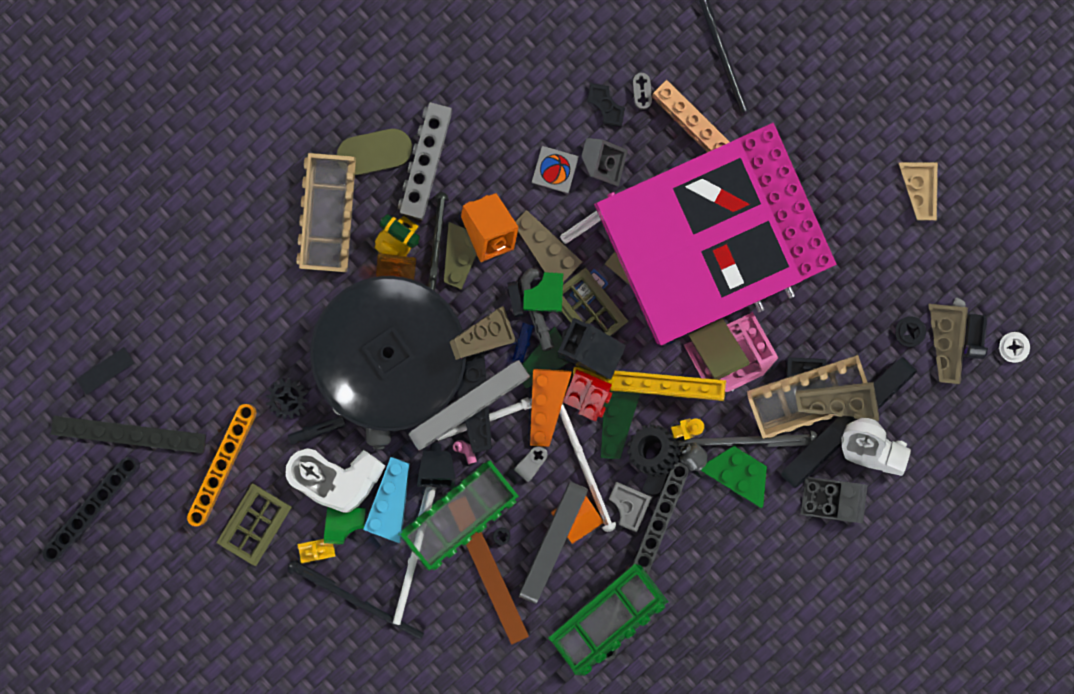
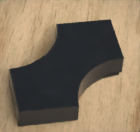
(611, 112)

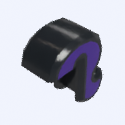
(975, 337)

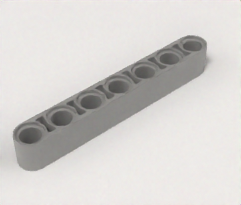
(468, 405)

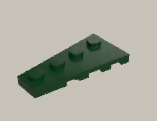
(617, 422)

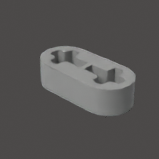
(637, 92)

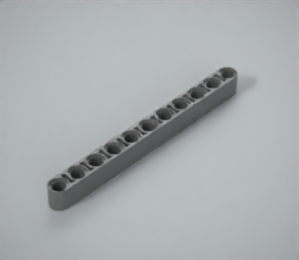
(658, 515)

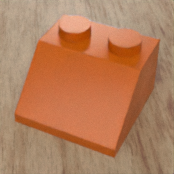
(585, 521)

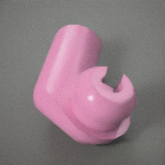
(466, 449)

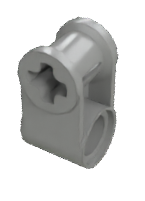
(529, 465)

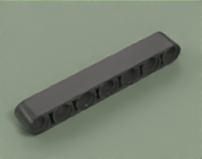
(553, 542)

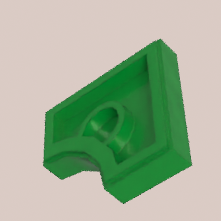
(546, 295)
(341, 524)

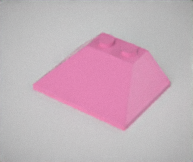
(754, 345)

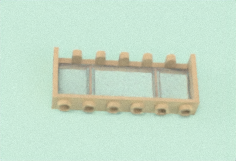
(326, 212)
(776, 403)

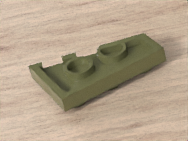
(459, 256)

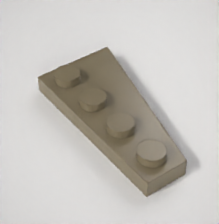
(546, 248)
(485, 335)
(949, 340)

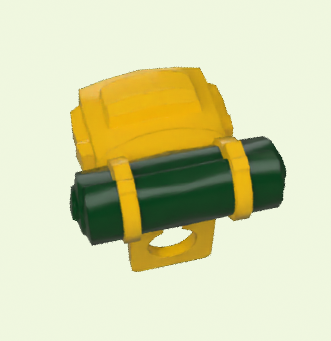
(395, 237)

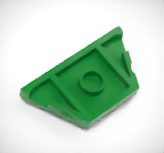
(739, 473)

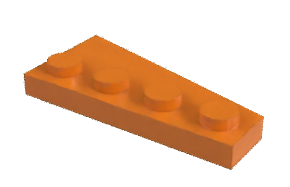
(547, 398)

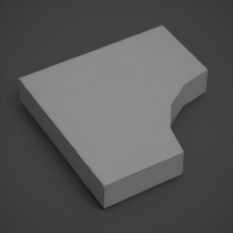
(631, 505)

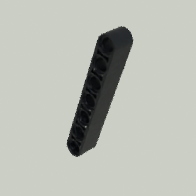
(83, 514)

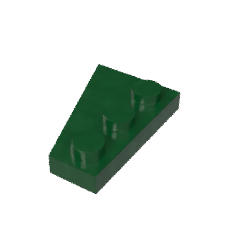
(544, 359)

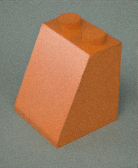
(489, 226)

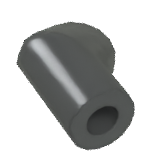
(527, 278)

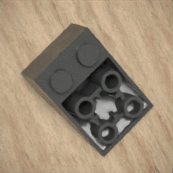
(834, 500)

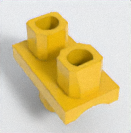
(688, 428)
(315, 550)

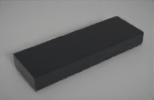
(105, 371)

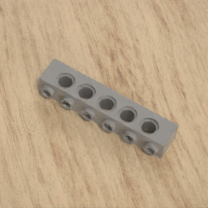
(418, 209)

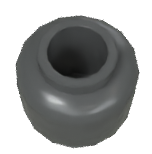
(378, 438)
(693, 456)

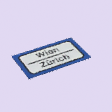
(584, 290)

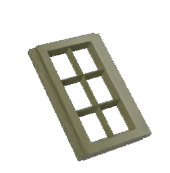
(601, 296)
(239, 515)

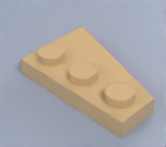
(922, 188)

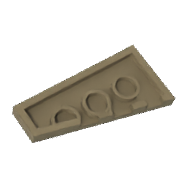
(845, 400)

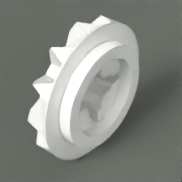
(1020, 340)

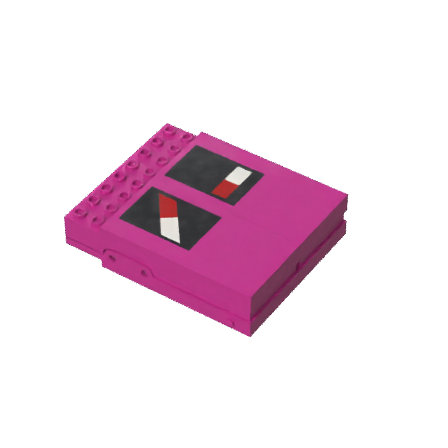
(715, 234)

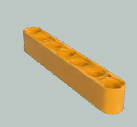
(214, 471)

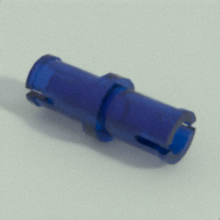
(522, 342)

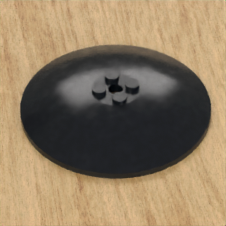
(351, 362)

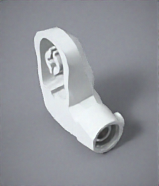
(866, 445)
(330, 483)

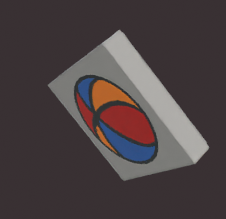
(555, 169)

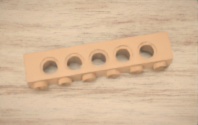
(688, 117)

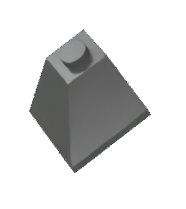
(604, 160)

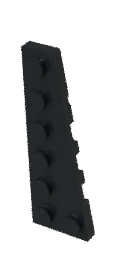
(479, 424)

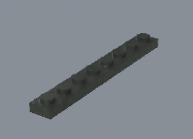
(128, 434)

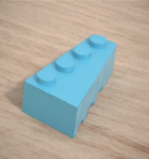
(389, 504)

